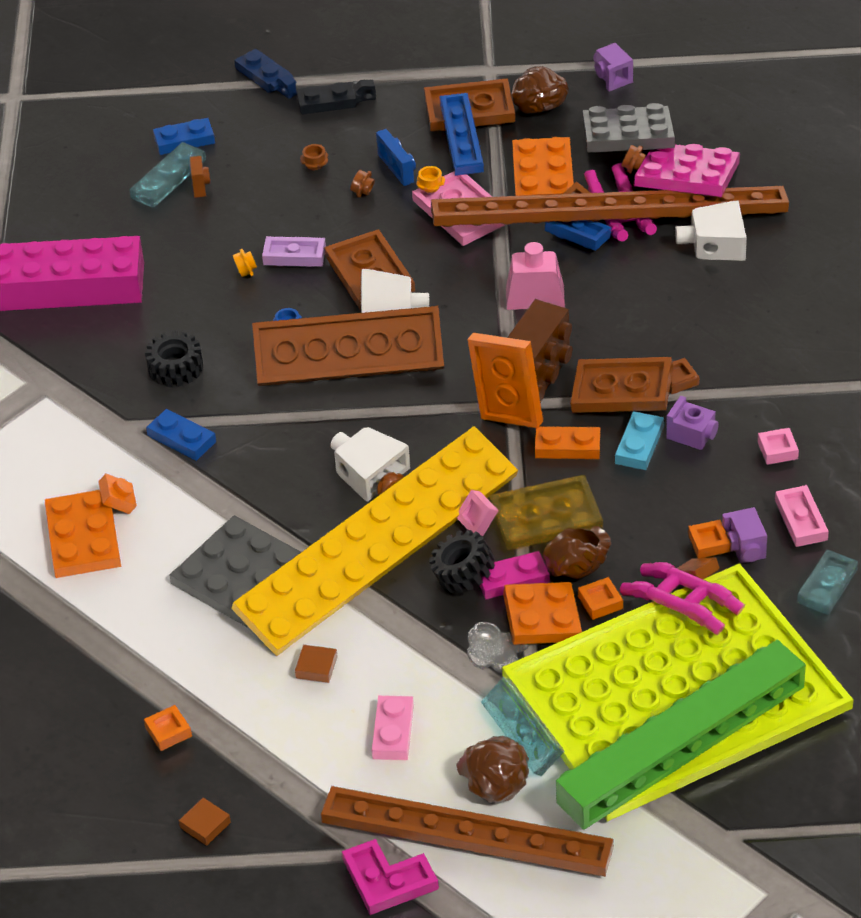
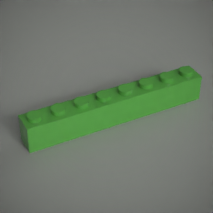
(679, 734)

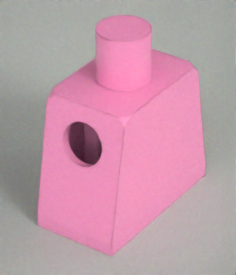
(532, 277)

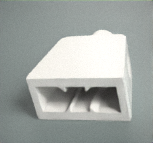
(716, 232)
(388, 292)
(367, 458)

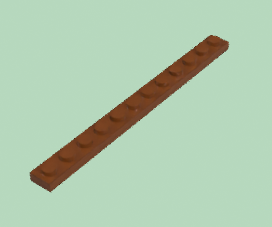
(599, 206)

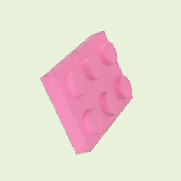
(457, 187)

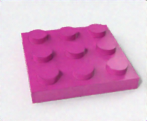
(688, 169)

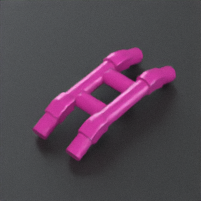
(623, 185)
(688, 606)

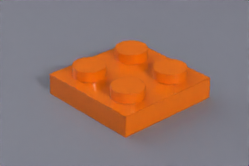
(541, 612)

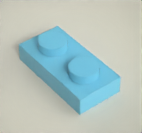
(639, 440)

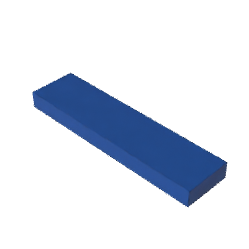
(461, 134)

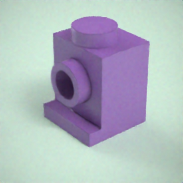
(613, 66)
(691, 424)
(745, 534)

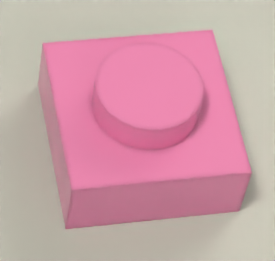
(778, 446)
(477, 512)

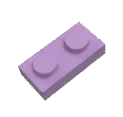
(294, 251)

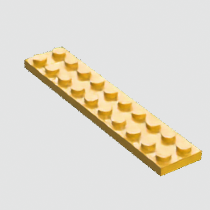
(372, 541)

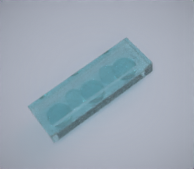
(165, 175)
(523, 725)

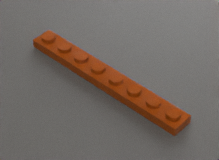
(468, 831)

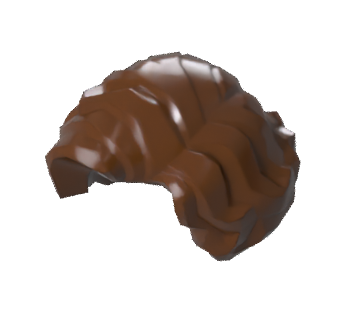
(539, 90)
(577, 552)
(495, 768)

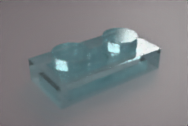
(827, 582)

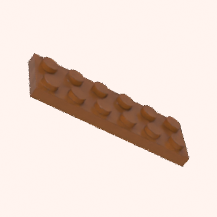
(348, 345)

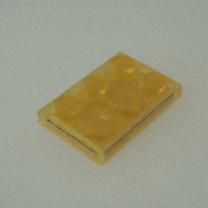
(545, 510)

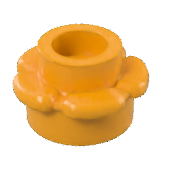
(430, 179)
(245, 263)

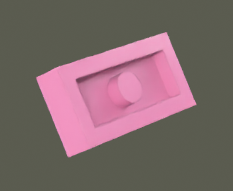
(801, 516)
(392, 727)

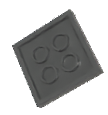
(628, 126)
(231, 565)

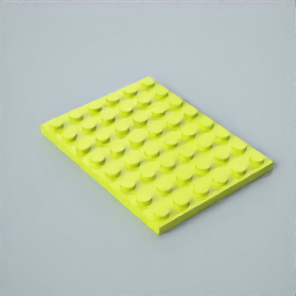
(649, 658)

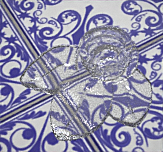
(491, 647)

